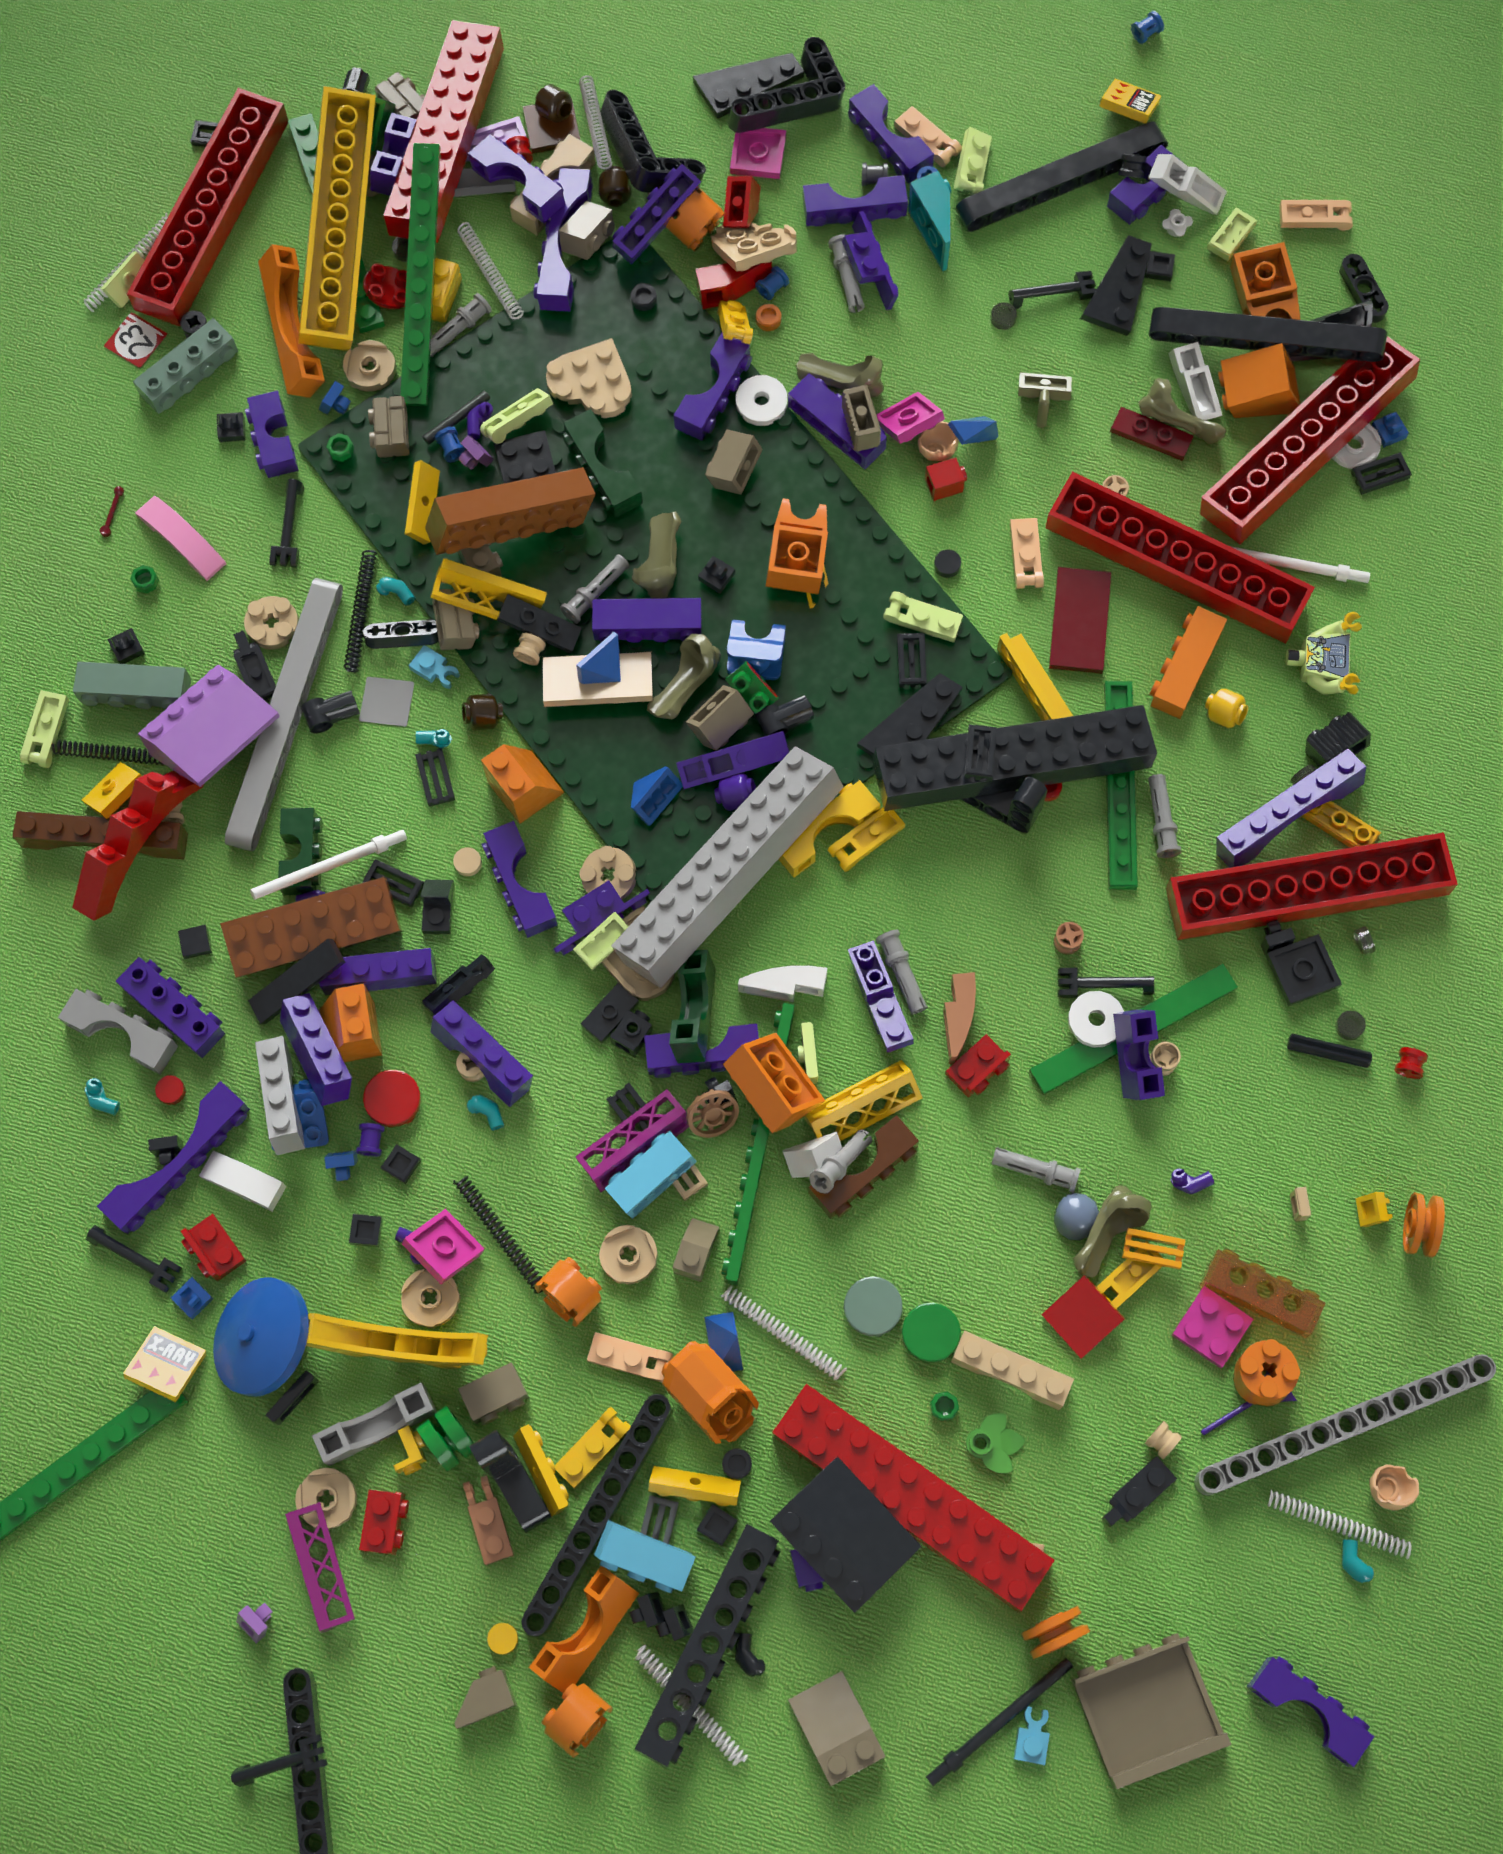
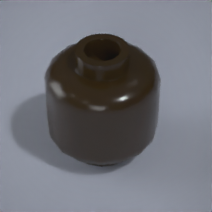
(553, 103)
(614, 186)
(481, 712)

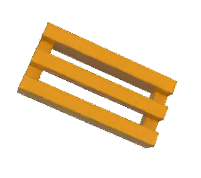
(1180, 1243)

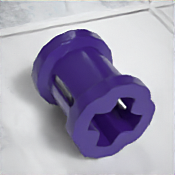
(370, 1139)

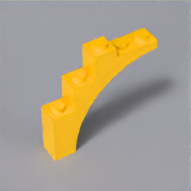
(396, 1344)

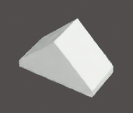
(809, 1155)

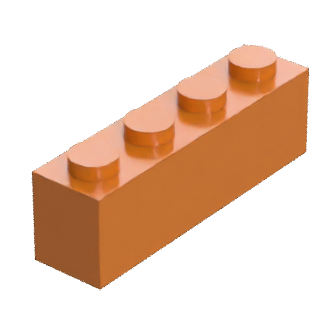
(1188, 662)

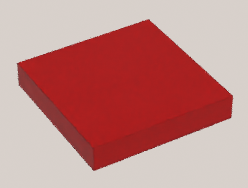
(1083, 1316)

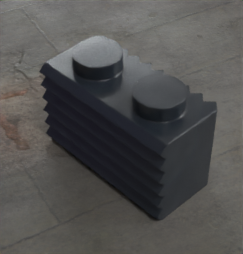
(1341, 734)

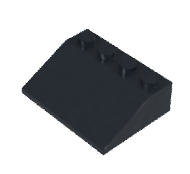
(845, 1534)

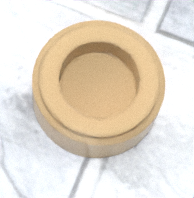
(467, 862)

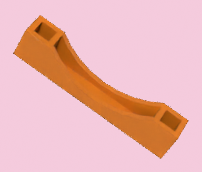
(280, 279)

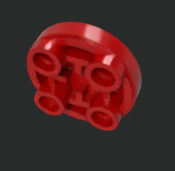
(392, 1098)

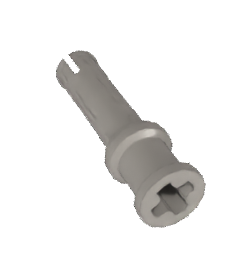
(847, 274)
(464, 319)
(584, 595)
(1165, 828)
(898, 960)
(835, 1166)
(1049, 1172)

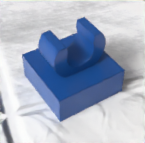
(335, 400)
(1390, 429)
(341, 1163)
(192, 1298)

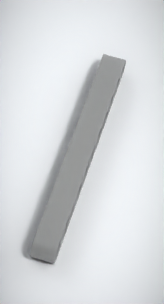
(289, 696)
(1359, 1421)

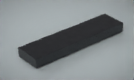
(297, 980)

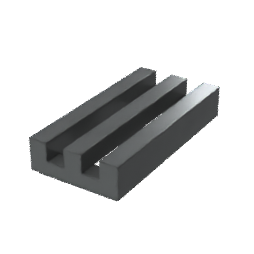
(663, 1503)

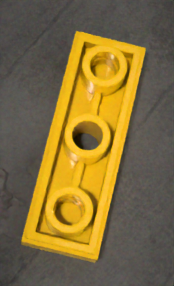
(422, 496)
(1350, 831)
(541, 1469)
(694, 1486)

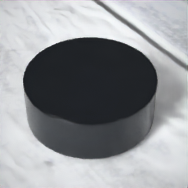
(643, 297)
(947, 563)
(737, 1464)

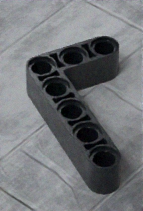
(793, 102)
(634, 149)
(1014, 808)
(503, 1465)

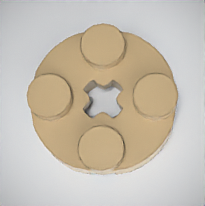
(372, 379)
(267, 608)
(609, 858)
(622, 1270)
(431, 1314)
(338, 1486)

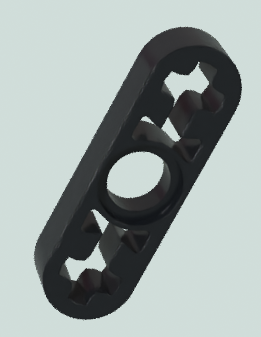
(1364, 276)
(386, 634)

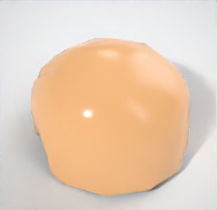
(938, 443)
(1393, 1487)

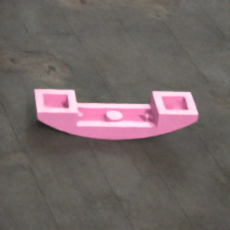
(181, 537)

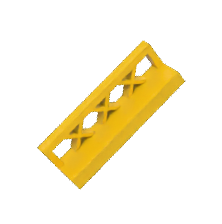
(484, 585)
(1032, 678)
(864, 1094)

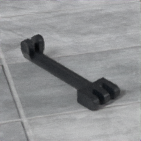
(1082, 284)
(293, 488)
(1075, 982)
(97, 1236)
(246, 1774)

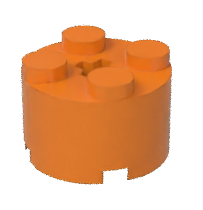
(695, 219)
(569, 1291)
(1269, 1357)
(576, 1719)

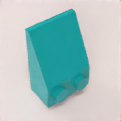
(931, 214)

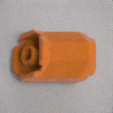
(709, 1392)

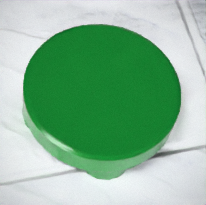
(931, 1332)

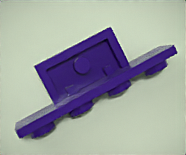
(868, 261)
(593, 909)

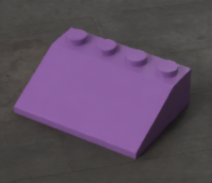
(207, 725)

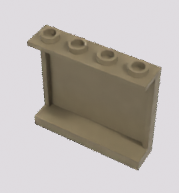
(1149, 1711)

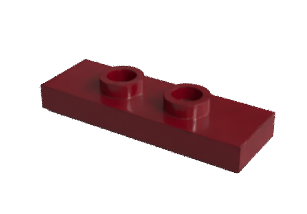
(1151, 433)

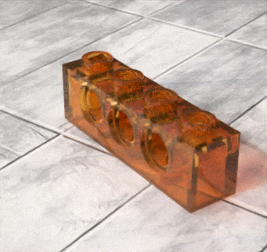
(1272, 1308)

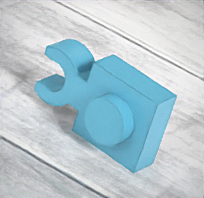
(431, 665)
(1031, 1742)

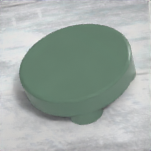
(873, 1306)

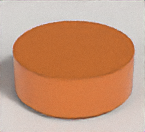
(768, 317)

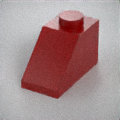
(741, 201)

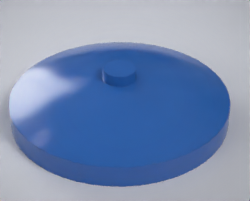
(261, 1337)

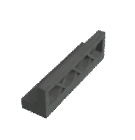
(473, 184)

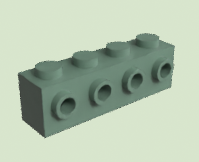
(186, 366)
(129, 684)

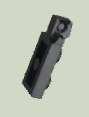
(253, 667)
(458, 984)
(1139, 1492)

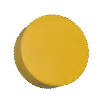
(502, 1638)

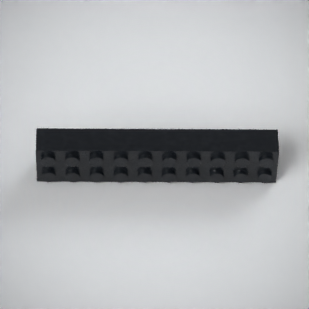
(1043, 750)

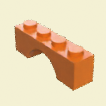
(567, 1660)

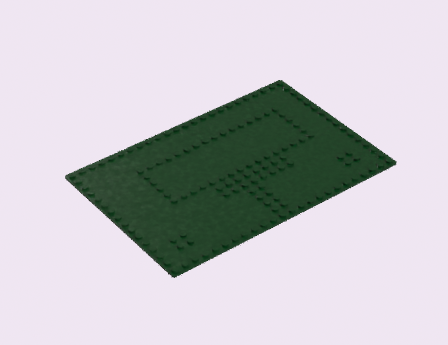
(832, 653)

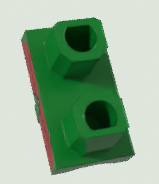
(752, 687)

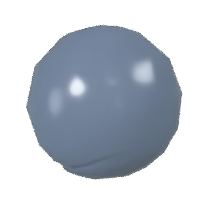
(1075, 1216)

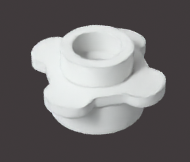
(1173, 228)

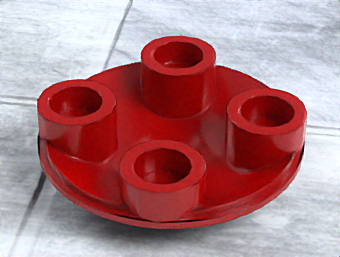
(386, 286)

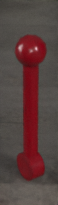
(105, 530)

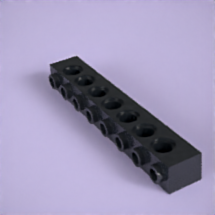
(752, 1543)

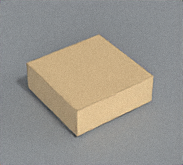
(1300, 1204)

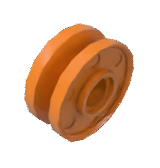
(1423, 1224)
(1055, 1632)

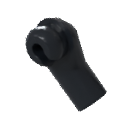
(746, 1659)

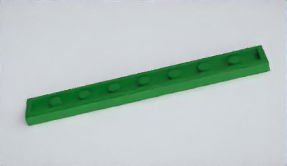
(1121, 805)
(1168, 1010)

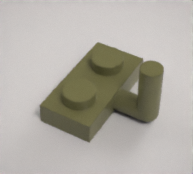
(1045, 388)

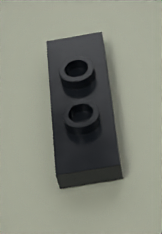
(540, 623)

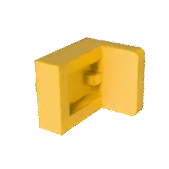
(413, 1443)

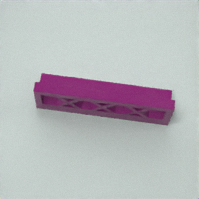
(620, 1158)
(308, 1570)

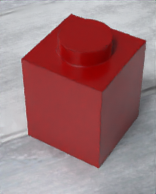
(945, 479)

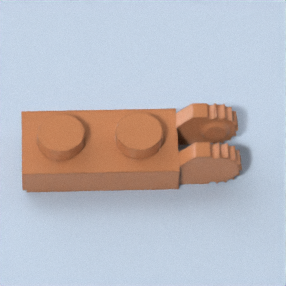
(488, 1524)

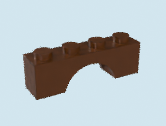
(893, 1144)

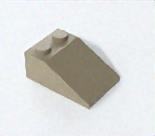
(836, 1728)

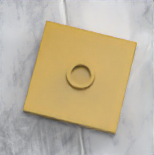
(112, 790)

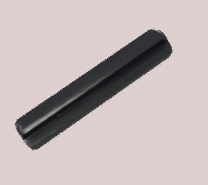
(1329, 1050)

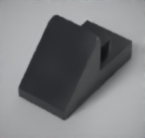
(437, 906)

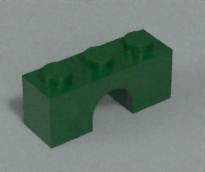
(302, 828)

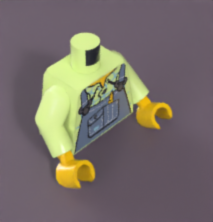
(1327, 657)

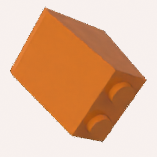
(1260, 383)
(520, 781)
(352, 1022)

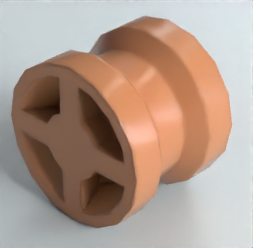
(1070, 932)

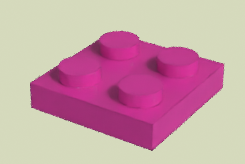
(758, 153)
(909, 417)
(443, 1246)
(1212, 1327)

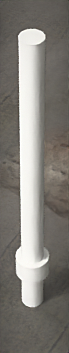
(1340, 573)
(378, 845)

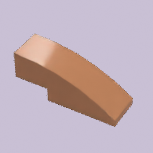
(959, 1013)

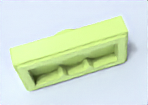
(1232, 234)
(120, 282)
(597, 944)
(807, 1052)

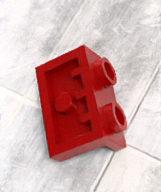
(978, 1065)
(213, 1247)
(383, 1522)

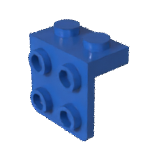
(311, 1115)

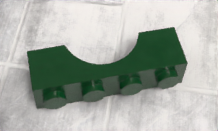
(617, 488)
(691, 1030)

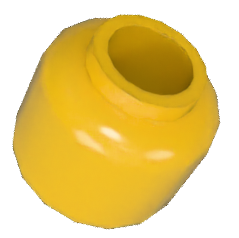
(1226, 708)

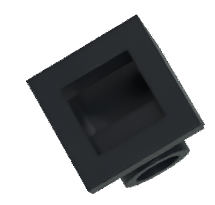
(632, 1042)

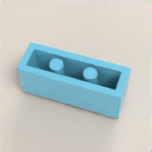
(650, 1174)
(644, 1557)

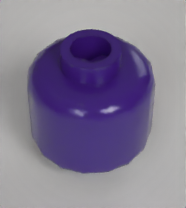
(734, 790)

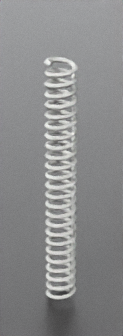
(590, 122)
(122, 261)
(493, 286)
(783, 1334)
(1335, 1519)
(696, 1714)

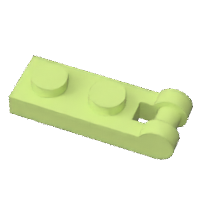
(972, 161)
(515, 415)
(923, 617)
(44, 728)

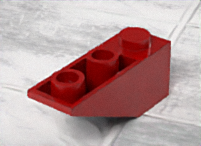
(727, 284)

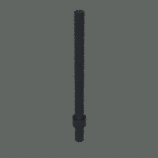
(954, 1760)

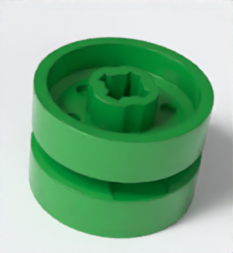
(446, 1438)

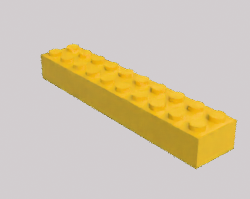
(336, 219)

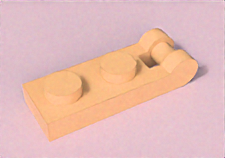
(915, 124)
(1316, 214)
(1026, 552)
(627, 1356)

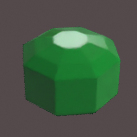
(340, 447)
(144, 579)
(944, 1406)

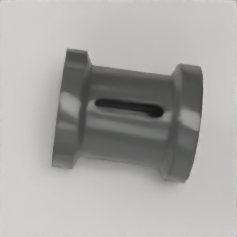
(872, 173)

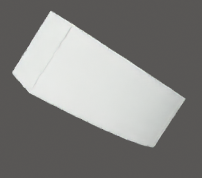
(1187, 183)
(1195, 381)
(784, 981)
(243, 1180)

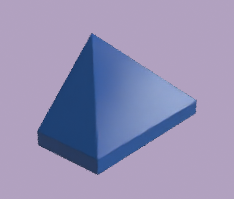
(974, 429)
(602, 663)
(654, 793)
(724, 1339)

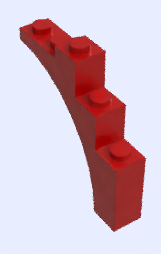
(126, 833)

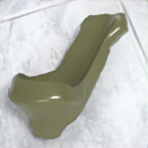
(843, 376)
(1162, 408)
(659, 570)
(696, 665)
(1119, 1211)

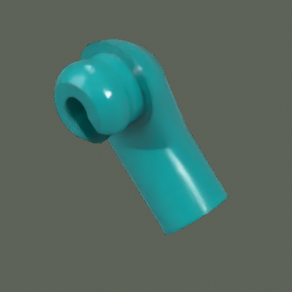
(396, 586)
(438, 738)
(97, 1097)
(483, 1105)
(1353, 1565)

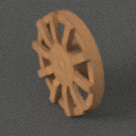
(712, 1113)

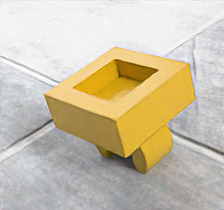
(1372, 1209)

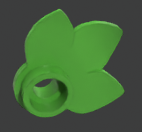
(999, 1443)

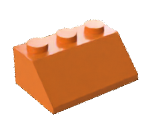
(773, 1082)

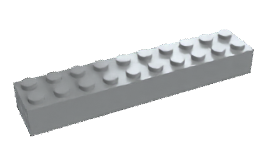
(727, 866)

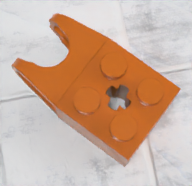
(1266, 282)
(797, 551)

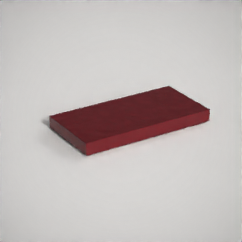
(1080, 620)

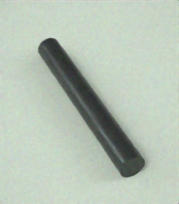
(456, 417)

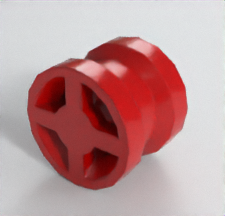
(520, 145)
(1411, 1063)

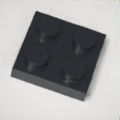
(524, 457)
(1303, 970)

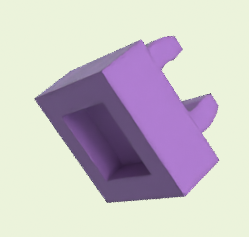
(474, 454)
(254, 1622)

